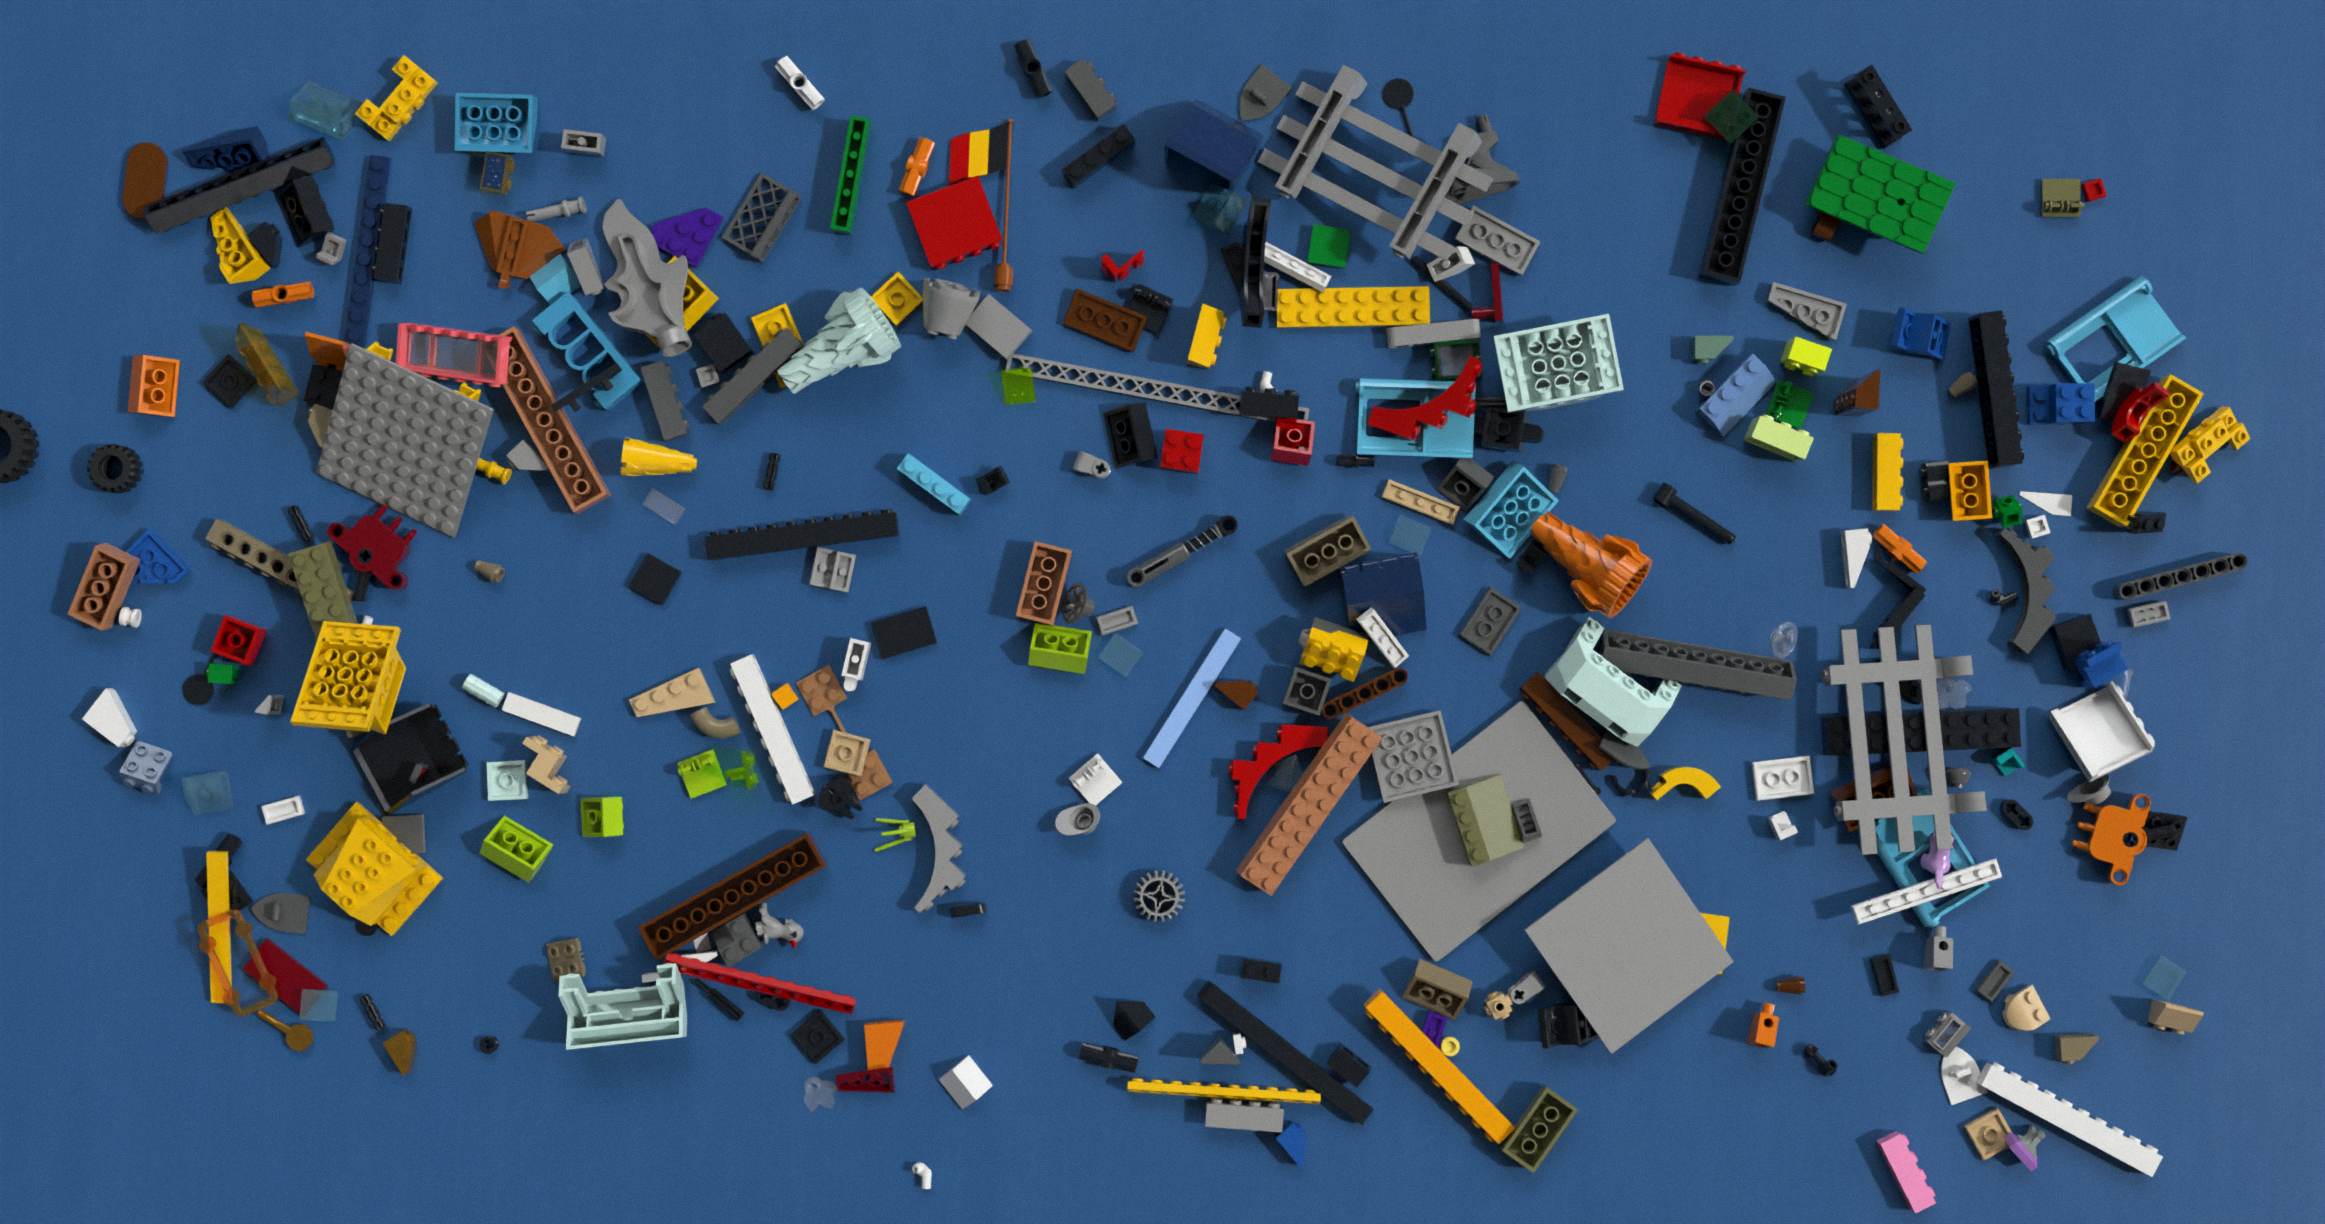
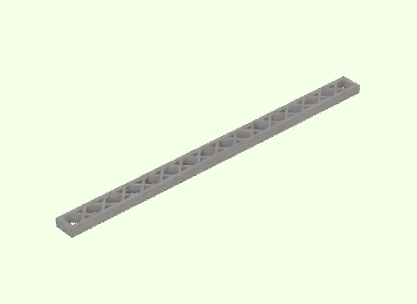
(1138, 386)

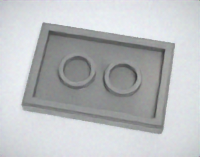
(998, 327)

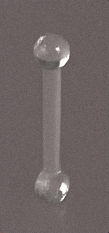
(2129, 673)

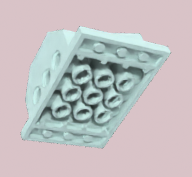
(1558, 364)

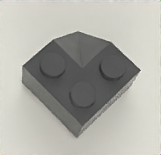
(737, 940)

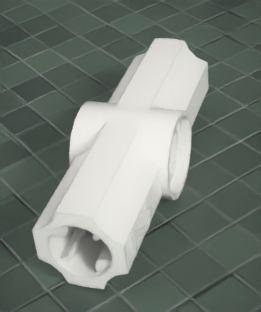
(792, 74)

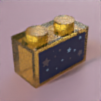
(497, 173)

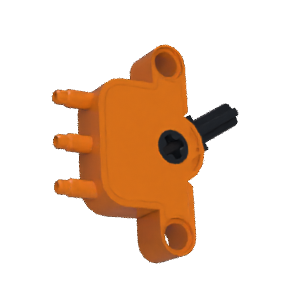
(2110, 831)

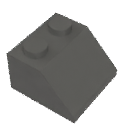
(1465, 483)

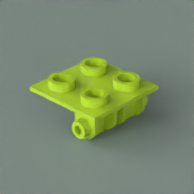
(701, 773)

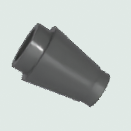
(1557, 475)

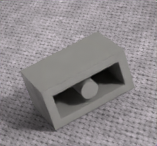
(583, 143)

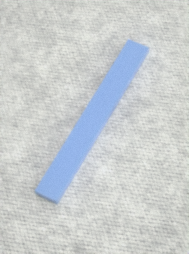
(1192, 698)

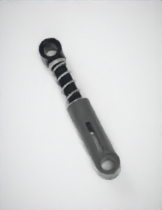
(1180, 552)

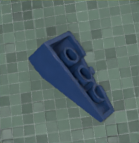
(229, 151)

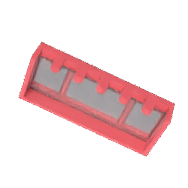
(453, 353)

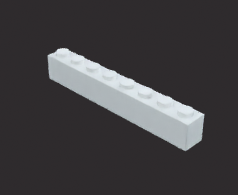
(772, 728)

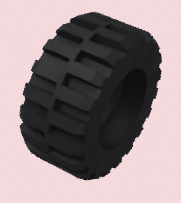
(22, 446)

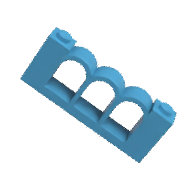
(561, 312)

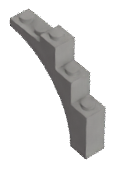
(945, 872)

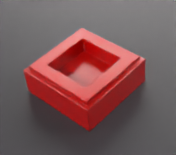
(2093, 190)

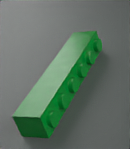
(851, 175)

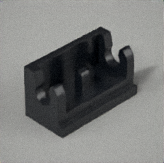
(1348, 1065)

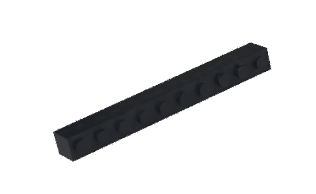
(239, 185)
(802, 535)

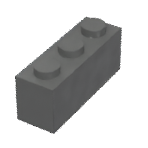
(1091, 88)

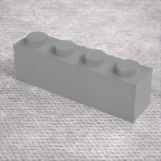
(1244, 1116)

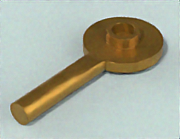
(298, 1037)

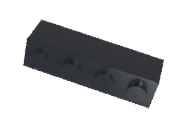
(1098, 156)
(392, 243)

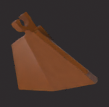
(516, 245)

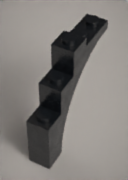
(1253, 262)

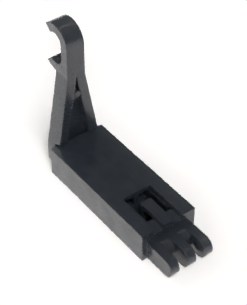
(1908, 601)

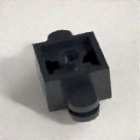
(1506, 430)

